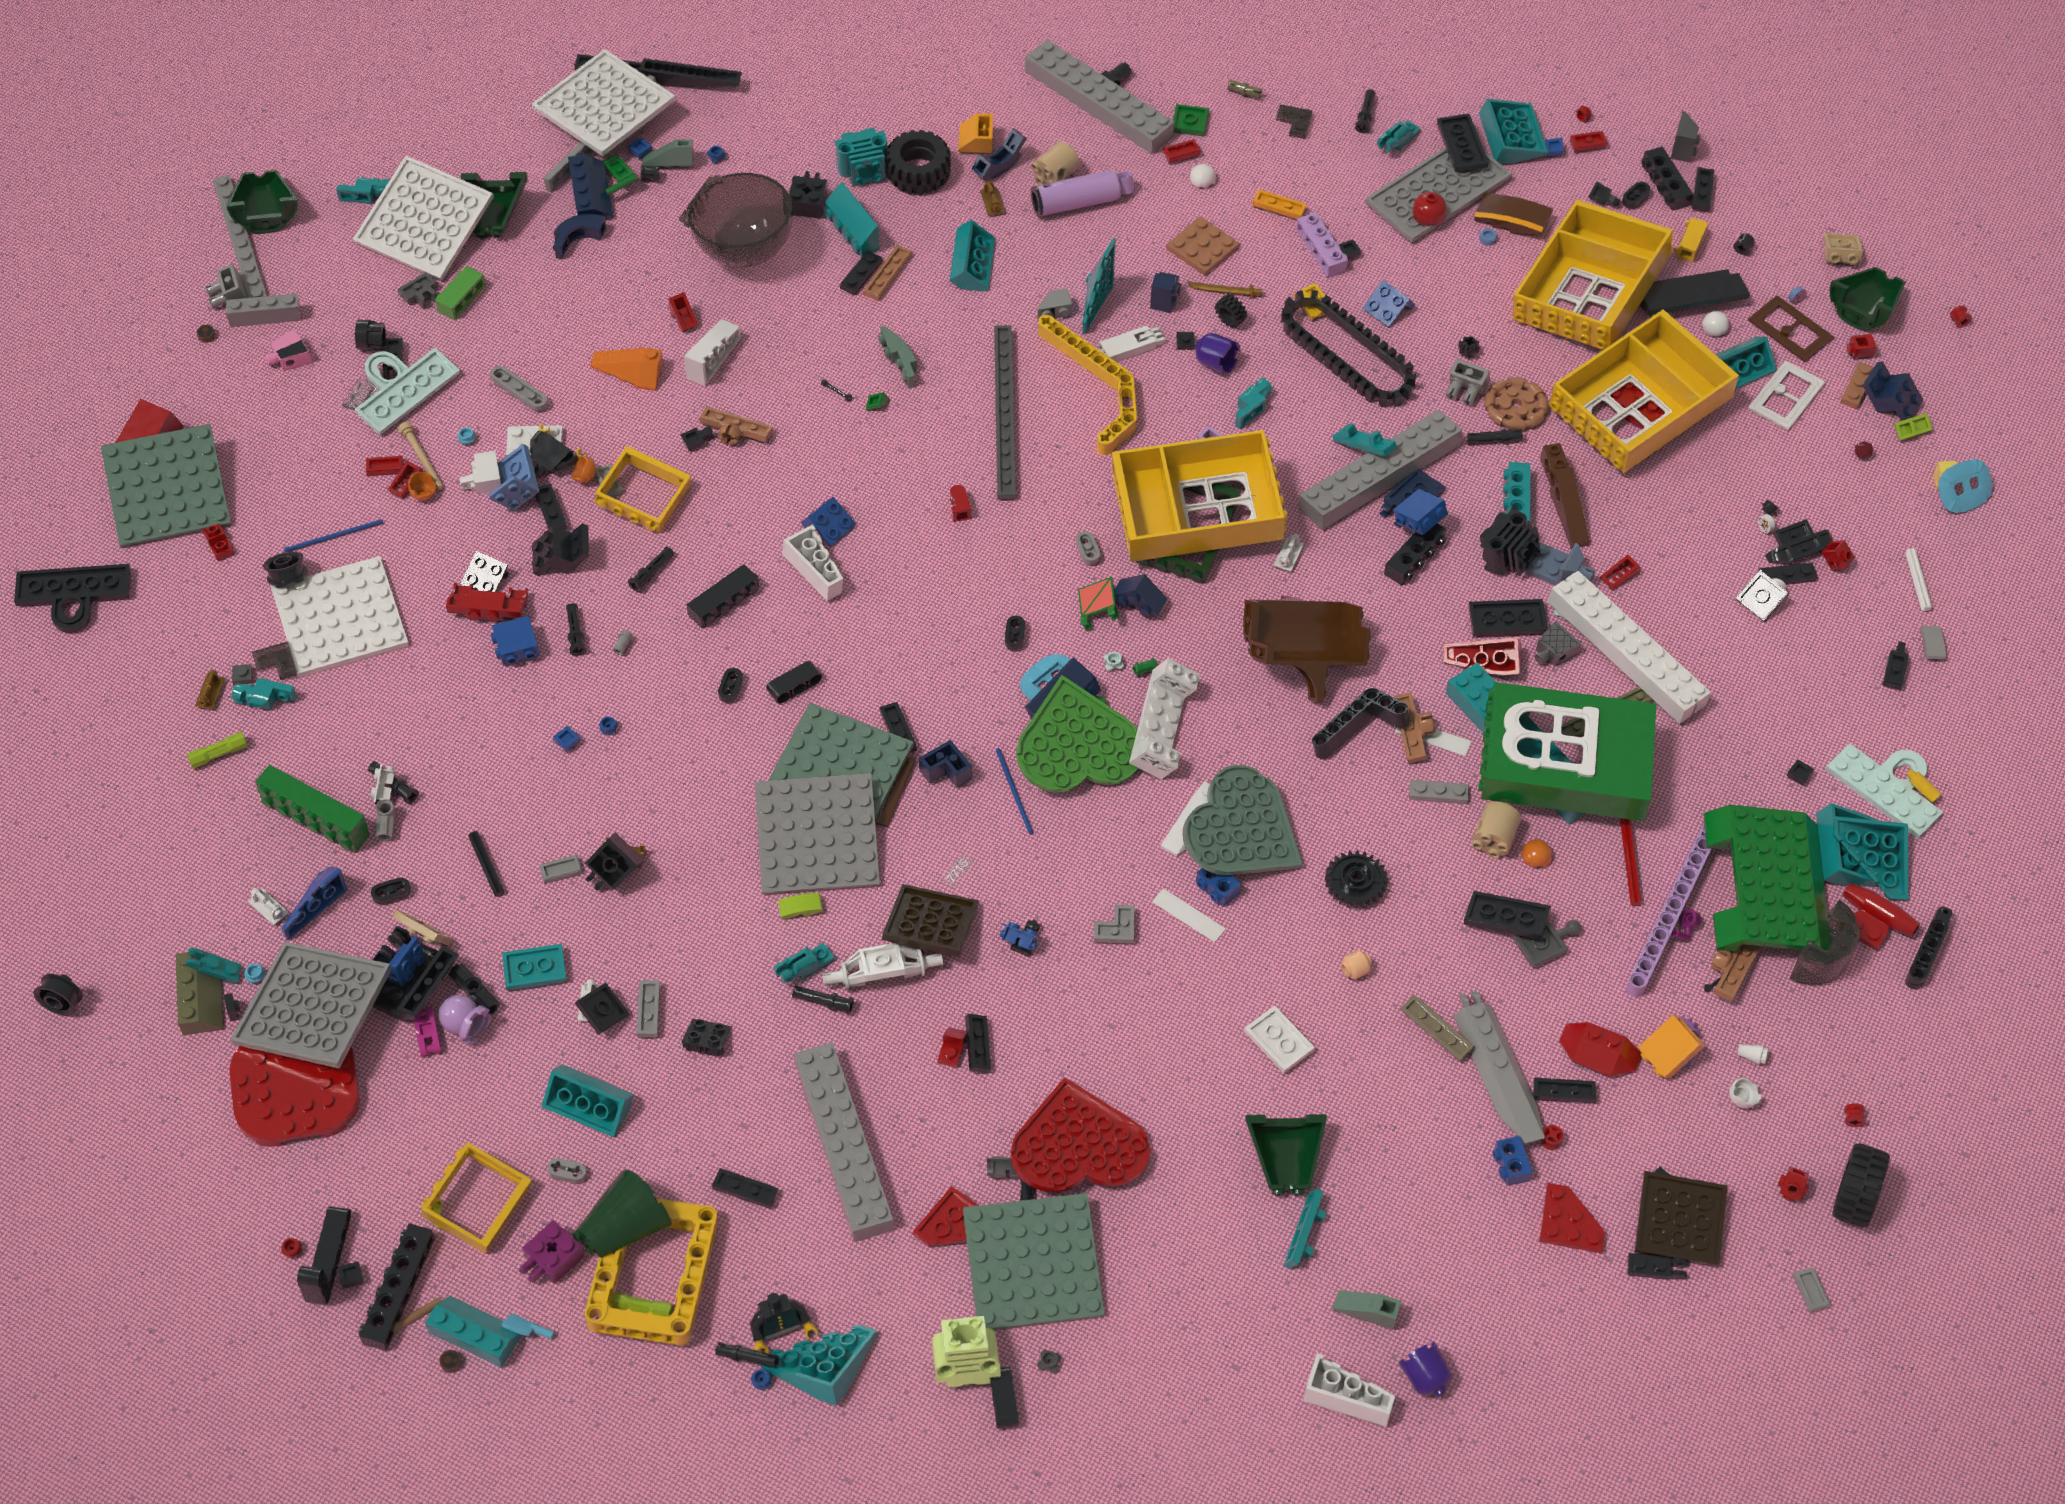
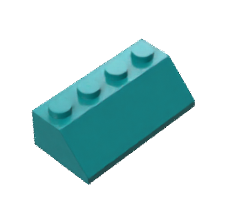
(852, 220)
(972, 257)
(1749, 359)
(587, 1100)
(472, 1330)

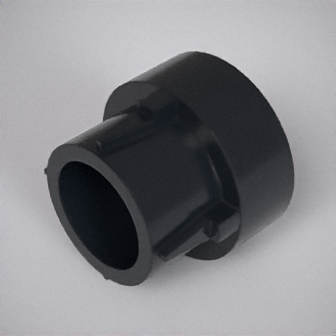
(369, 334)

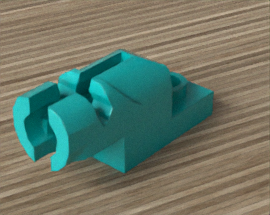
(1398, 136)
(364, 190)
(1252, 402)
(263, 693)
(803, 963)

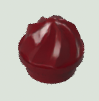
(1863, 450)

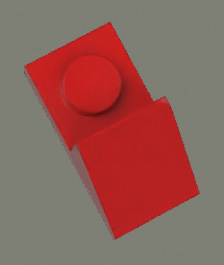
(682, 311)
(952, 1047)

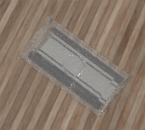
(361, 391)

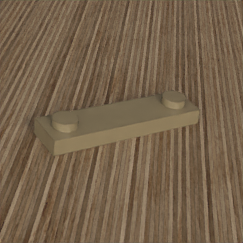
(1437, 1028)

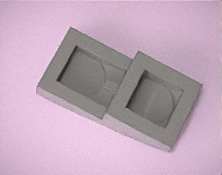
(1933, 642)

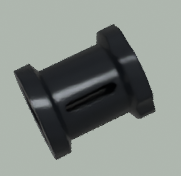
(650, 173)

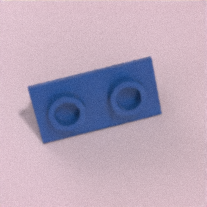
(1027, 938)

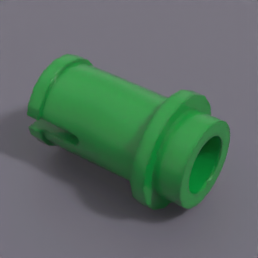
(1143, 667)

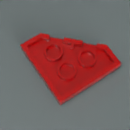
(945, 1220)
(1569, 1222)

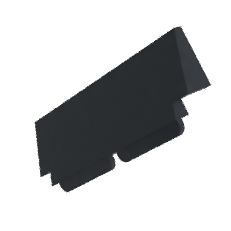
(1694, 291)

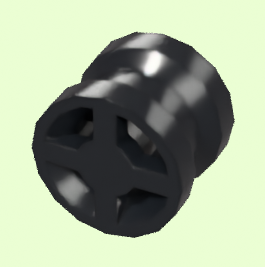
(1744, 244)

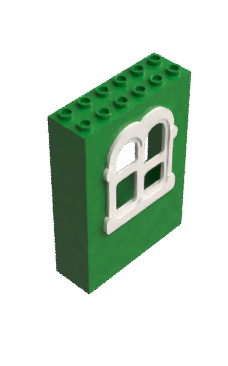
(1615, 760)

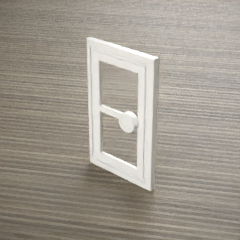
(1774, 385)

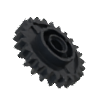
(1341, 881)

